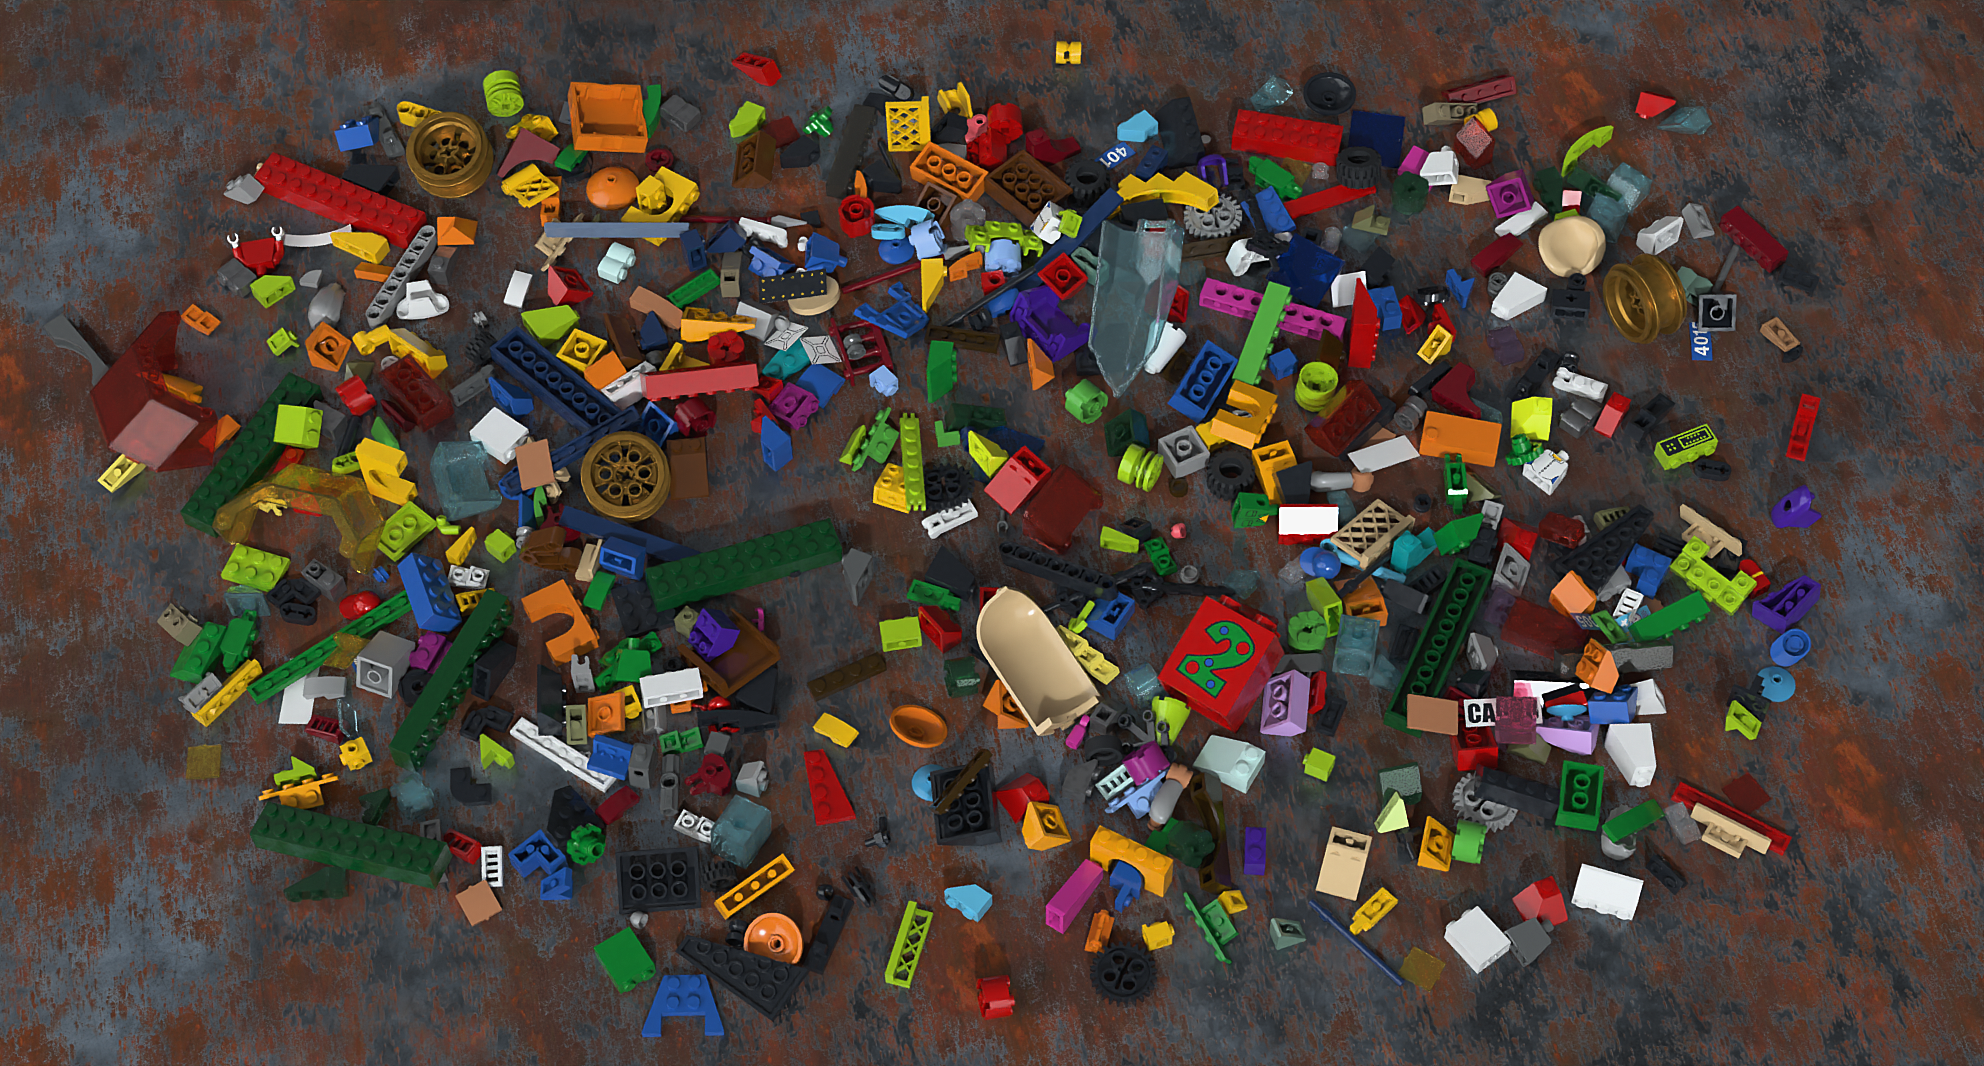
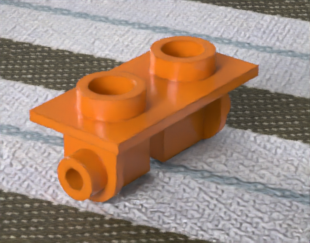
(1099, 932)

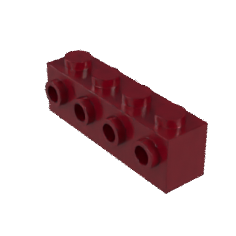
(1753, 239)

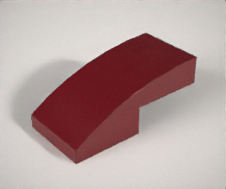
(616, 804)

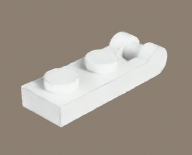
(764, 232)
(1580, 385)
(949, 520)

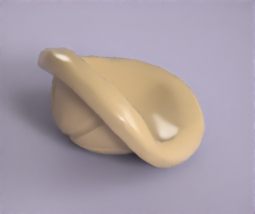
(1572, 245)

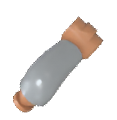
(1341, 480)
(1167, 795)

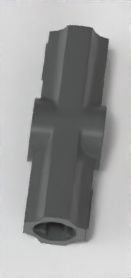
(670, 794)

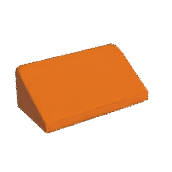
(373, 272)

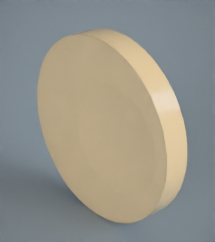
(817, 304)

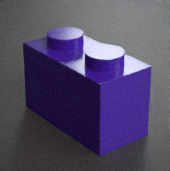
(1254, 851)

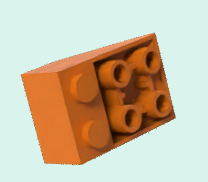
(1364, 601)

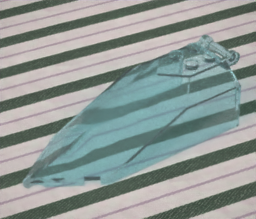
(1133, 297)

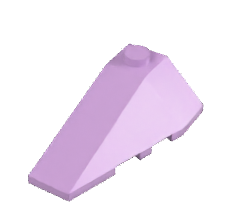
(1574, 736)

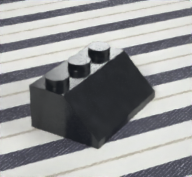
(550, 702)

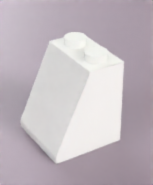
(1632, 751)

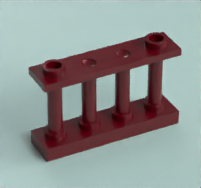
(874, 335)

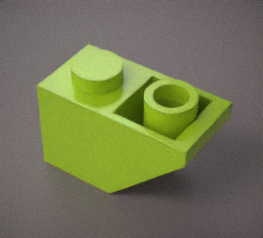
(748, 120)

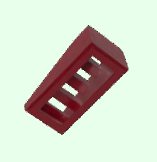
(336, 737)

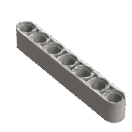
(404, 272)

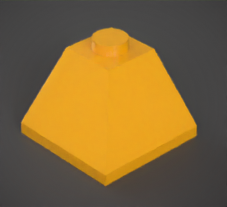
(1044, 827)

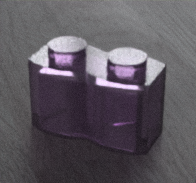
(1505, 345)

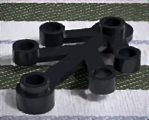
(1151, 729)

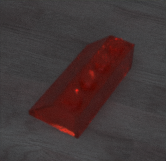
(1343, 417)

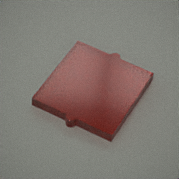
(782, 130)
(1746, 794)

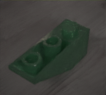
(1591, 183)
(1550, 187)
(966, 415)
(325, 883)

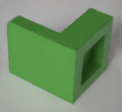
(944, 437)

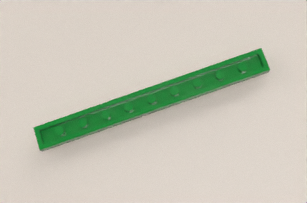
(316, 655)

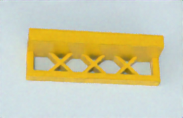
(233, 688)

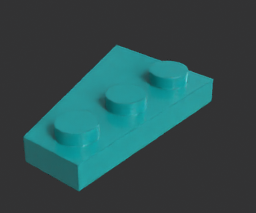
(787, 362)

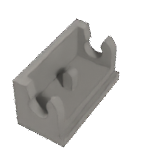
(582, 675)
(201, 693)

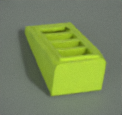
(1118, 541)

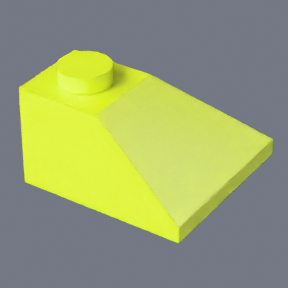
(1532, 418)
(987, 454)

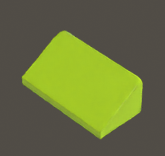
(853, 445)

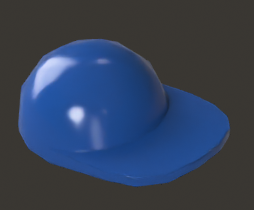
(1320, 563)
(1790, 647)

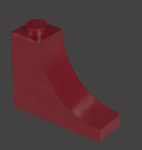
(527, 147)
(1048, 150)
(1453, 392)

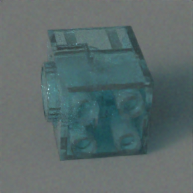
(1356, 645)
(740, 831)

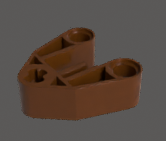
(546, 550)

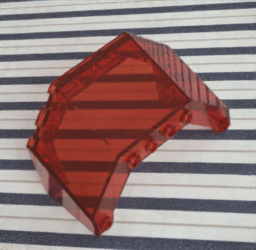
(140, 412)

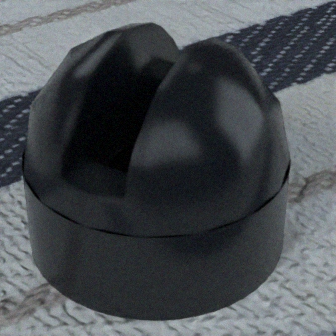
(825, 892)

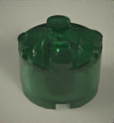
(1410, 193)
(961, 677)
(1189, 843)

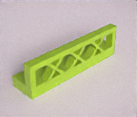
(901, 942)

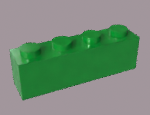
(1670, 619)

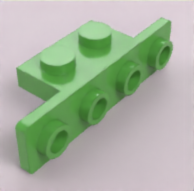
(879, 441)

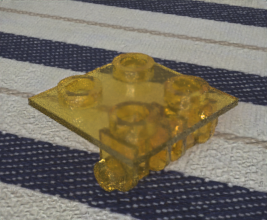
(348, 648)

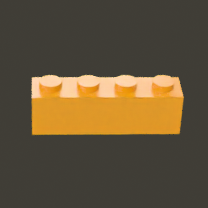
(754, 886)

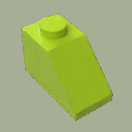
(271, 289)

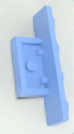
(1139, 798)

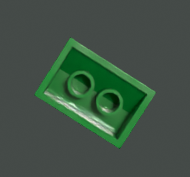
(941, 369)
(200, 655)

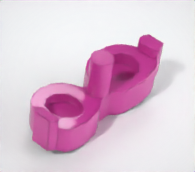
(761, 621)

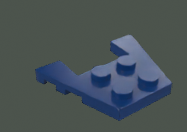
(901, 318)
(683, 997)

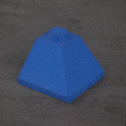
(511, 398)

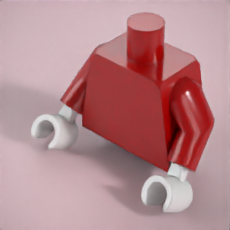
(260, 255)

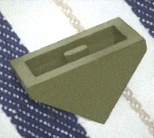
(359, 367)
(1479, 489)

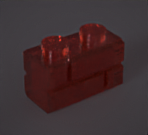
(1561, 529)

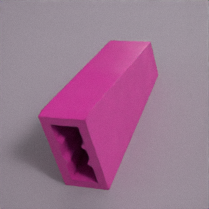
(1073, 895)

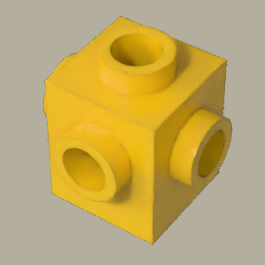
(355, 754)

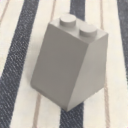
(383, 663)

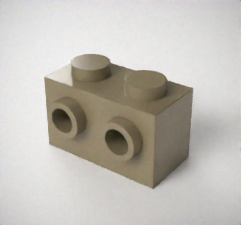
(180, 624)

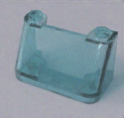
(462, 480)

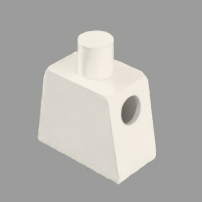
(1441, 167)

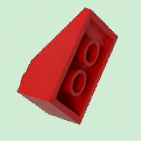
(1473, 746)

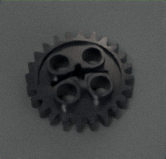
(958, 486)
(1141, 981)

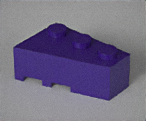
(1787, 605)

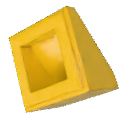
(1232, 901)

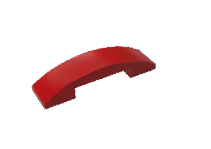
(1802, 427)

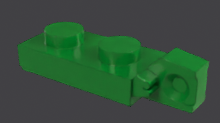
(933, 595)

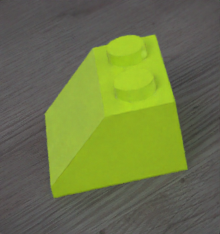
(298, 426)

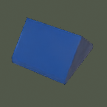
(659, 425)

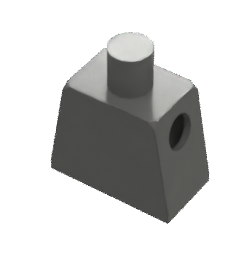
(643, 760)
(1529, 939)

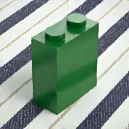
(625, 960)

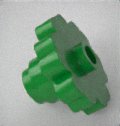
(819, 122)
(1523, 450)
(586, 844)

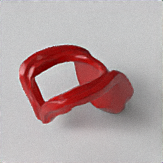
(720, 703)

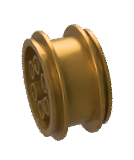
(469, 171)
(1644, 298)
(644, 503)

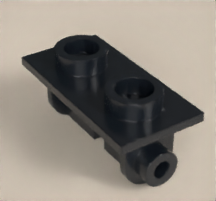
(1663, 872)

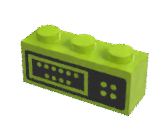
(1686, 447)

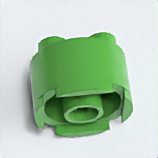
(1085, 401)
(1307, 633)
(1469, 841)

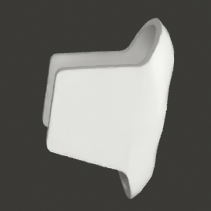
(421, 302)

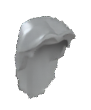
(326, 306)
(1624, 847)

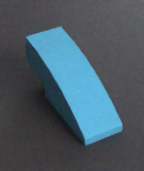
(905, 215)

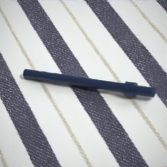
(1327, 916)

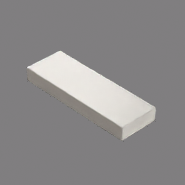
(1522, 221)

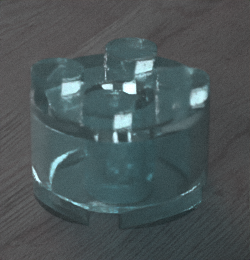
(1144, 684)
(412, 796)

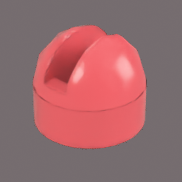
(1178, 531)

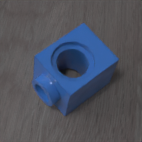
(1283, 363)

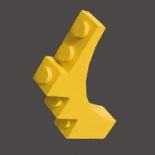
(1184, 190)

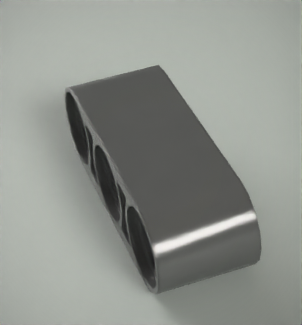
(1304, 663)

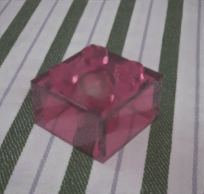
(1516, 720)

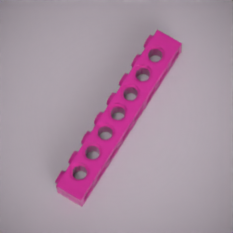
(1246, 302)

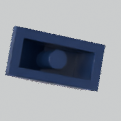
(727, 239)
(652, 335)

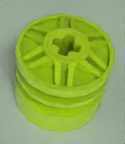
(503, 93)
(1316, 386)
(1140, 467)

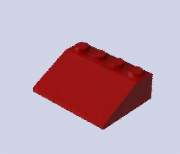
(1363, 328)

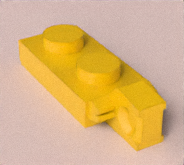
(1373, 911)

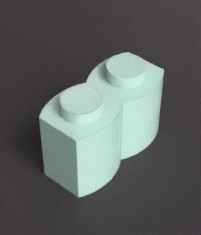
(616, 263)

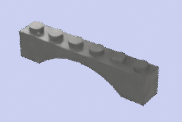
(64, 335)

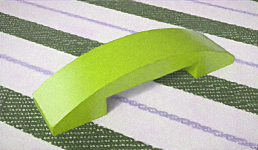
(1596, 137)

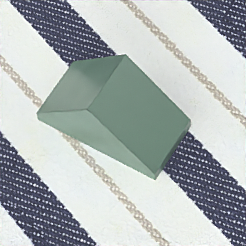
(1286, 932)

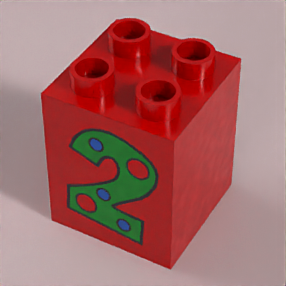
(1222, 662)

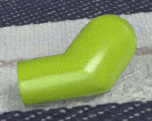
(445, 527)

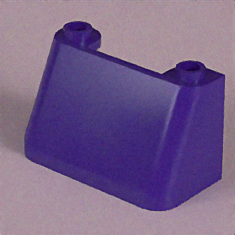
(1046, 324)

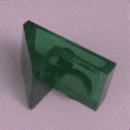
(375, 805)

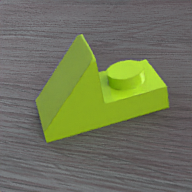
(1743, 720)
(492, 751)
(300, 772)

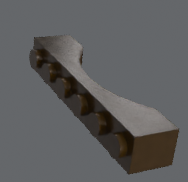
(1207, 796)

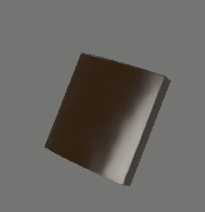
(1177, 366)

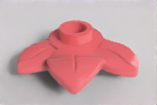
(974, 128)

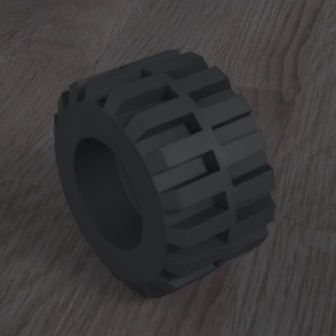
(1358, 167)
(1087, 172)
(1230, 462)

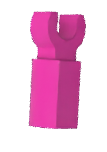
(1078, 733)

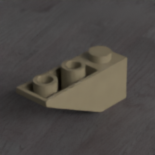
(1447, 113)
(731, 274)

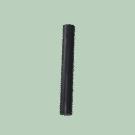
(887, 158)

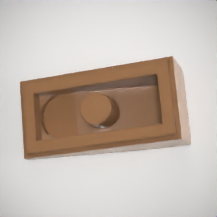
(1779, 334)

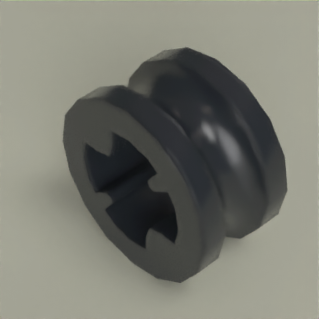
(1422, 497)

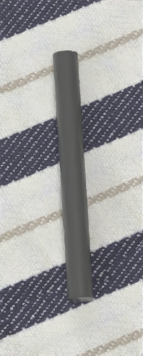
(1723, 274)

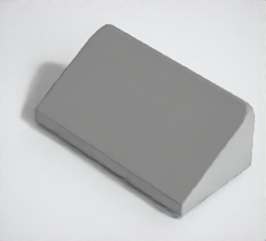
(1697, 221)
(654, 719)

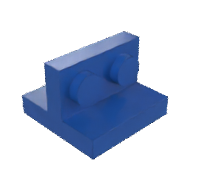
(769, 263)
(610, 757)

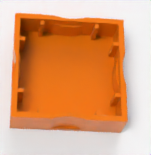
(607, 117)

